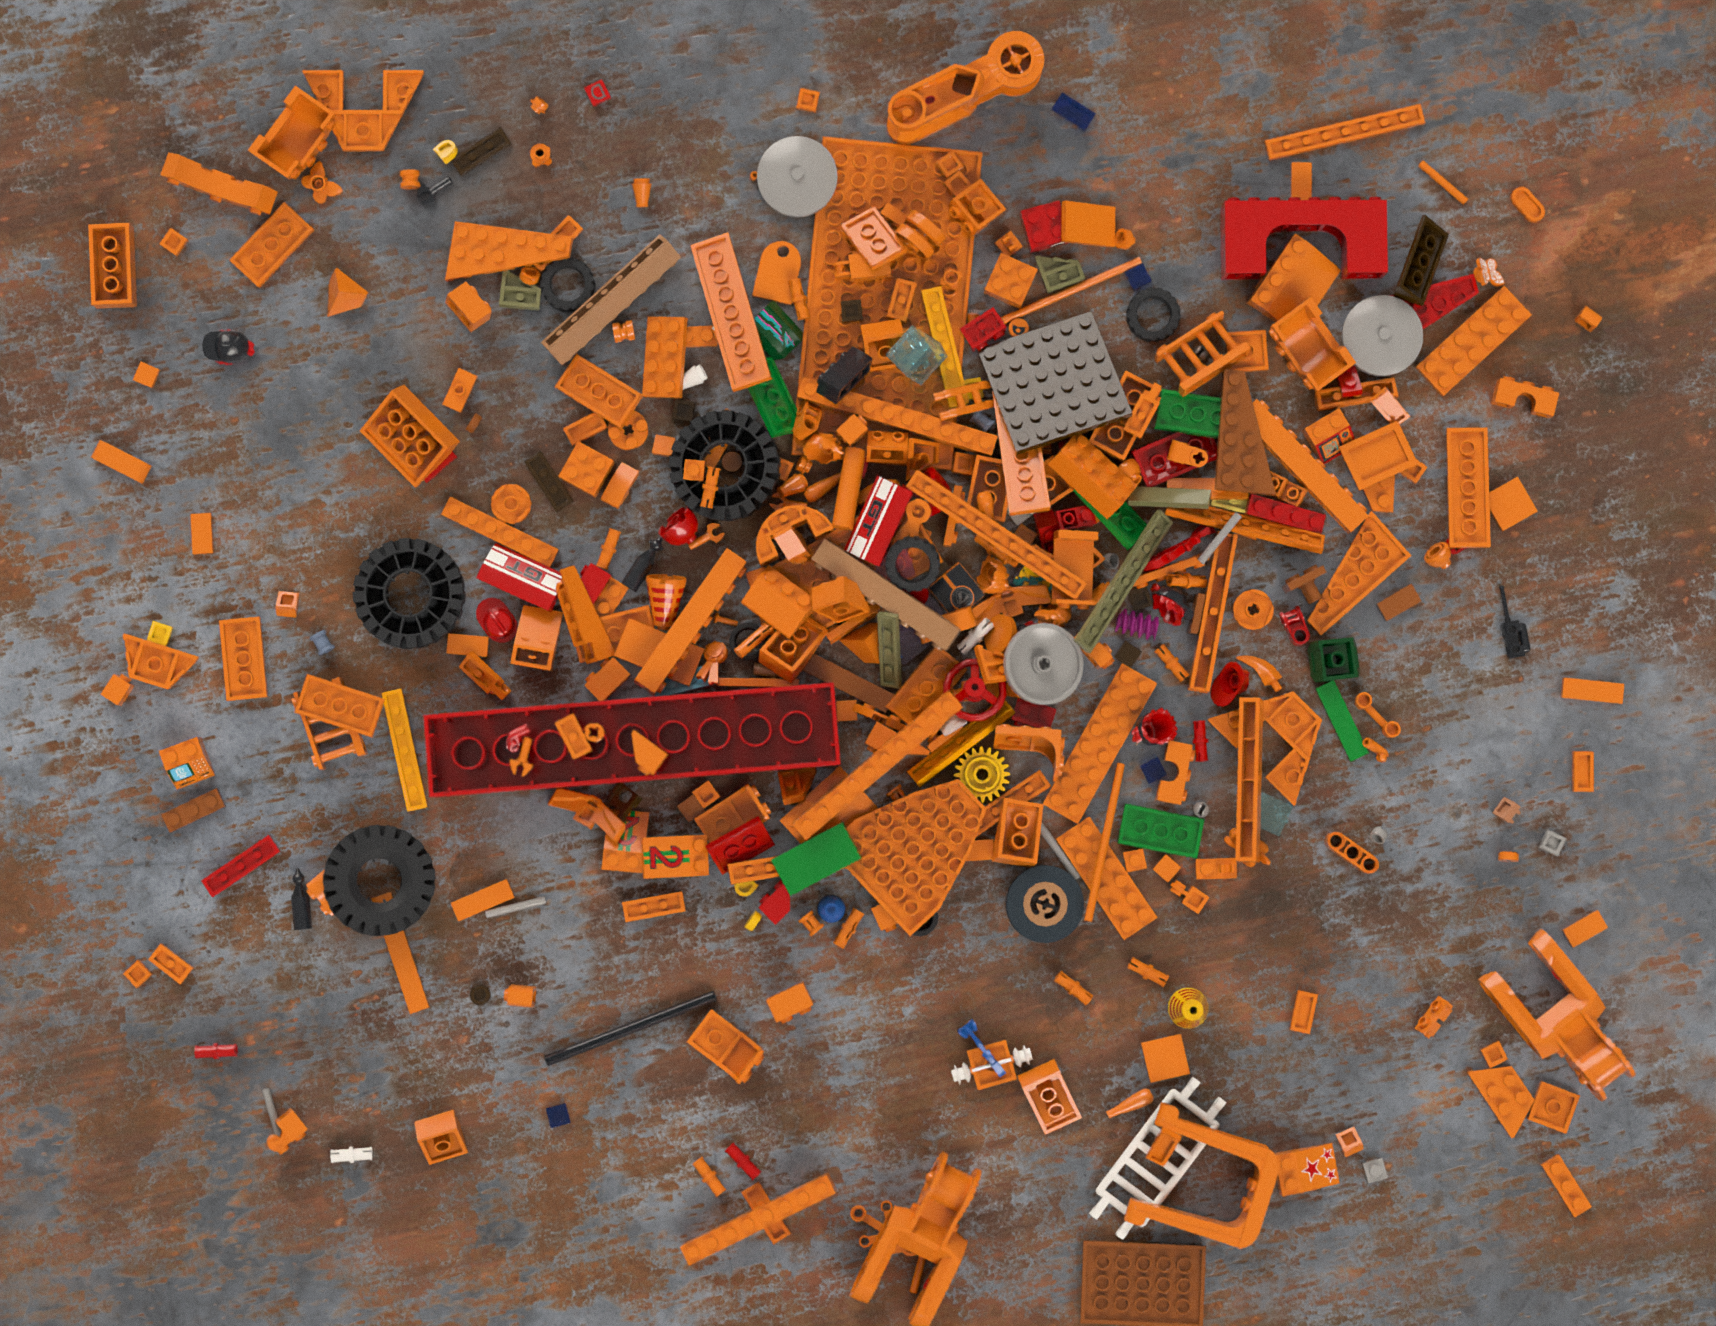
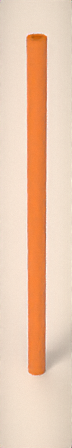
(1071, 290)
(1104, 842)

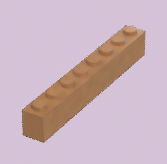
(611, 299)
(887, 595)

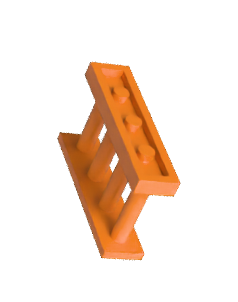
(1203, 373)
(357, 746)

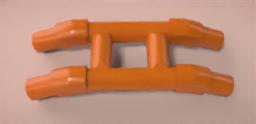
(962, 408)

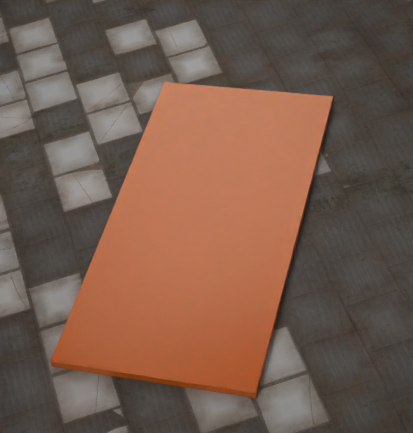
(909, 180)

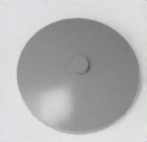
(797, 176)
(1382, 335)
(1043, 664)

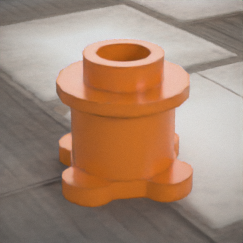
(544, 159)

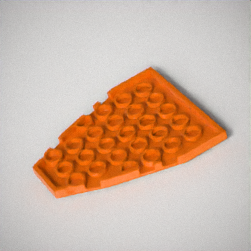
(916, 850)

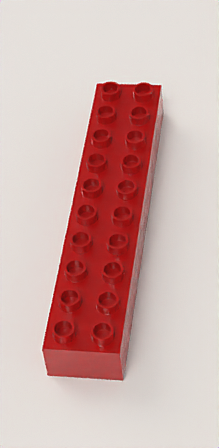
(698, 732)

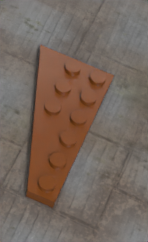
(1240, 449)

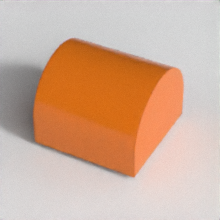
(1588, 319)

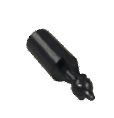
(642, 566)
(300, 903)

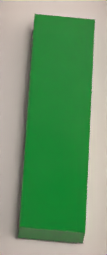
(1341, 720)

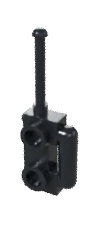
(1510, 630)

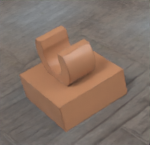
(1506, 810)

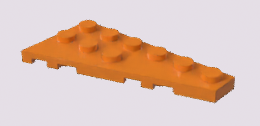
(494, 249)

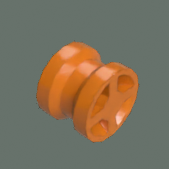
(410, 179)

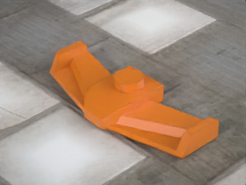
(1011, 601)
(588, 811)

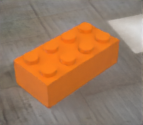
(112, 265)
(1112, 438)
(1092, 475)

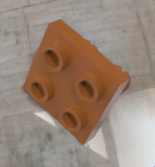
(1306, 583)

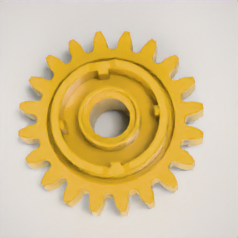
(994, 770)

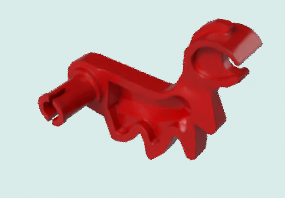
(1173, 552)

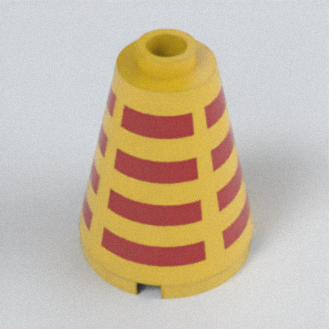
(1180, 1004)

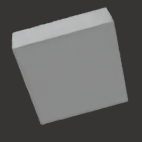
(1552, 842)

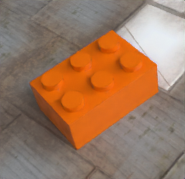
(989, 476)

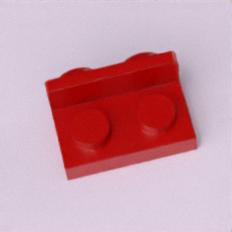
(983, 329)
(1032, 714)

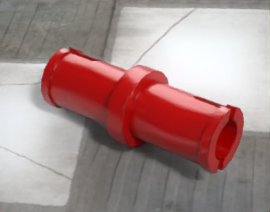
(1200, 741)
(216, 1051)
(743, 1161)

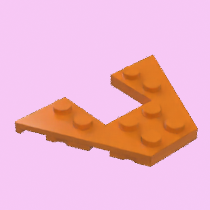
(365, 128)
(1295, 725)

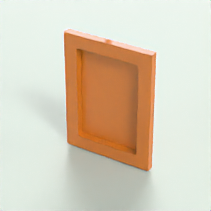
(1378, 455)

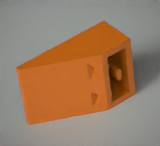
(537, 638)

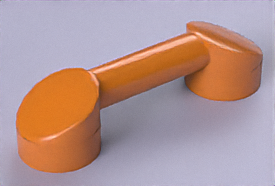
(1389, 729)

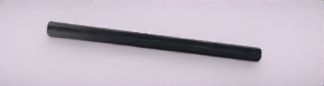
(630, 1028)

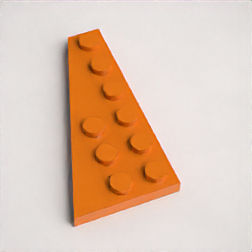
(1365, 565)

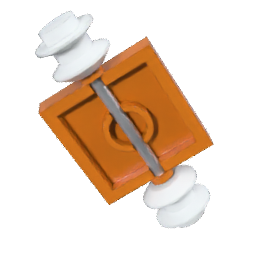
(982, 1070)

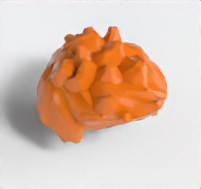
(823, 448)
(993, 576)
(1053, 615)

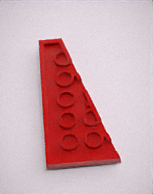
(1444, 298)

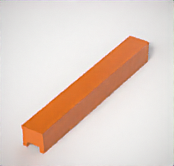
(1212, 615)

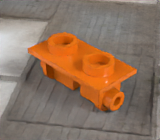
(1438, 1009)

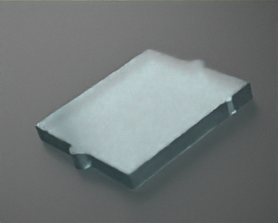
(1274, 814)

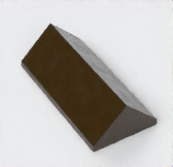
(1421, 262)

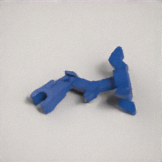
(967, 1029)

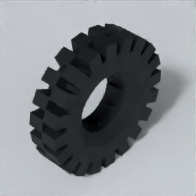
(760, 464)
(434, 619)
(371, 844)

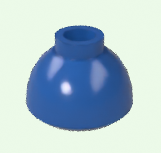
(831, 908)

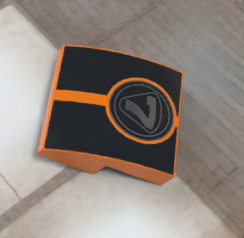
(956, 589)

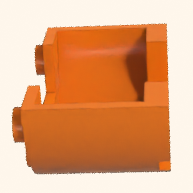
(295, 135)
(1310, 346)
(782, 518)

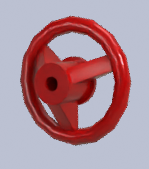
(974, 691)

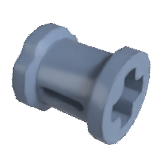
(982, 421)
(322, 642)

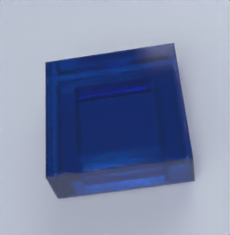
(1138, 276)
(1153, 770)
(558, 1115)

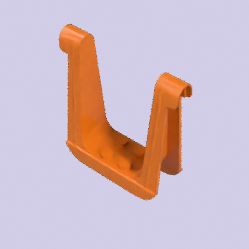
(1247, 1226)

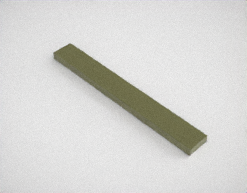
(1123, 581)

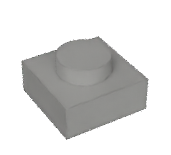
(1374, 1170)

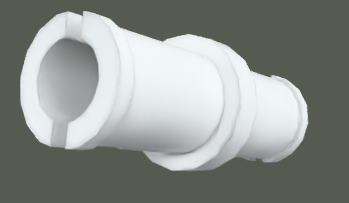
(975, 636)
(351, 1154)

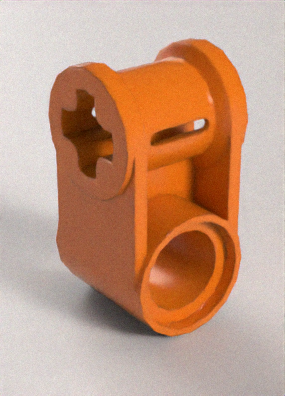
(806, 420)
(1183, 453)

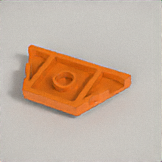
(155, 662)
(1504, 1095)

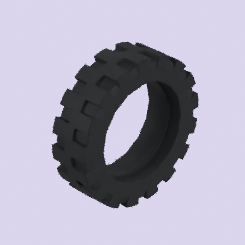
(558, 265)
(1153, 293)
(912, 542)

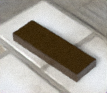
(481, 151)
(548, 481)

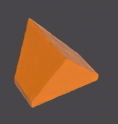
(344, 294)
(921, 455)
(864, 643)

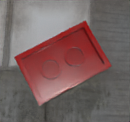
(740, 844)

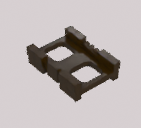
(625, 808)

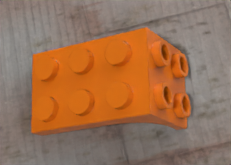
(1041, 740)
(732, 813)
(726, 1046)

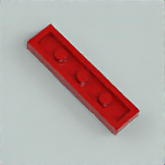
(1284, 514)
(241, 866)

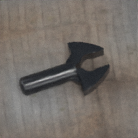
(433, 190)

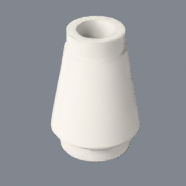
(694, 376)

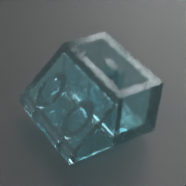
(917, 354)

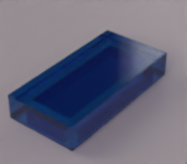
(1073, 111)

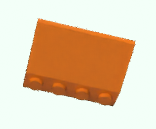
(1293, 277)
(409, 435)
(858, 807)

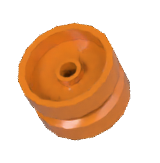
(920, 235)

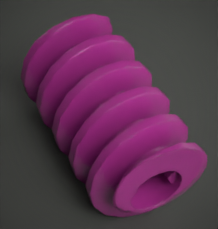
(1138, 624)

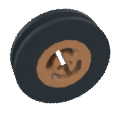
(1052, 881)

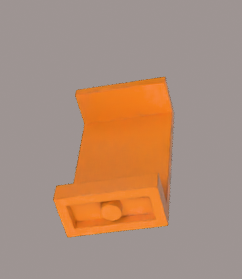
(1075, 553)

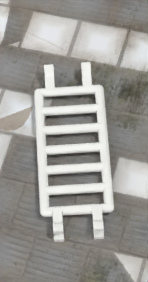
(1138, 1142)

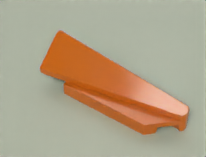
(582, 617)

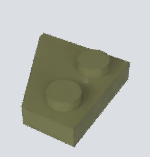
(1059, 272)
(518, 294)

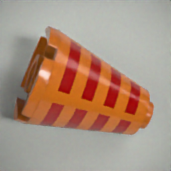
(665, 598)

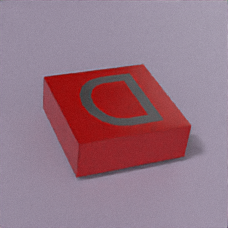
(597, 93)

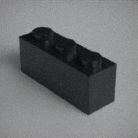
(844, 374)

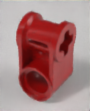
(1294, 624)

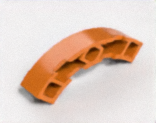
(218, 184)

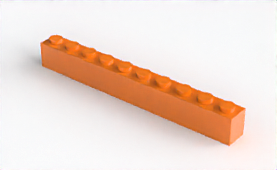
(903, 419)
(877, 764)

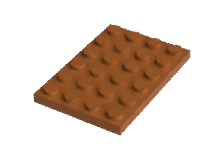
(1142, 1283)

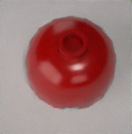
(680, 527)

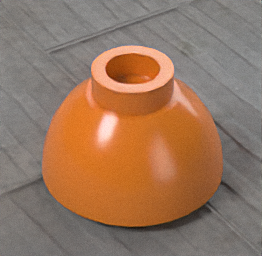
(1132, 469)
(1438, 555)

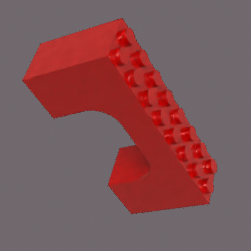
(1355, 223)

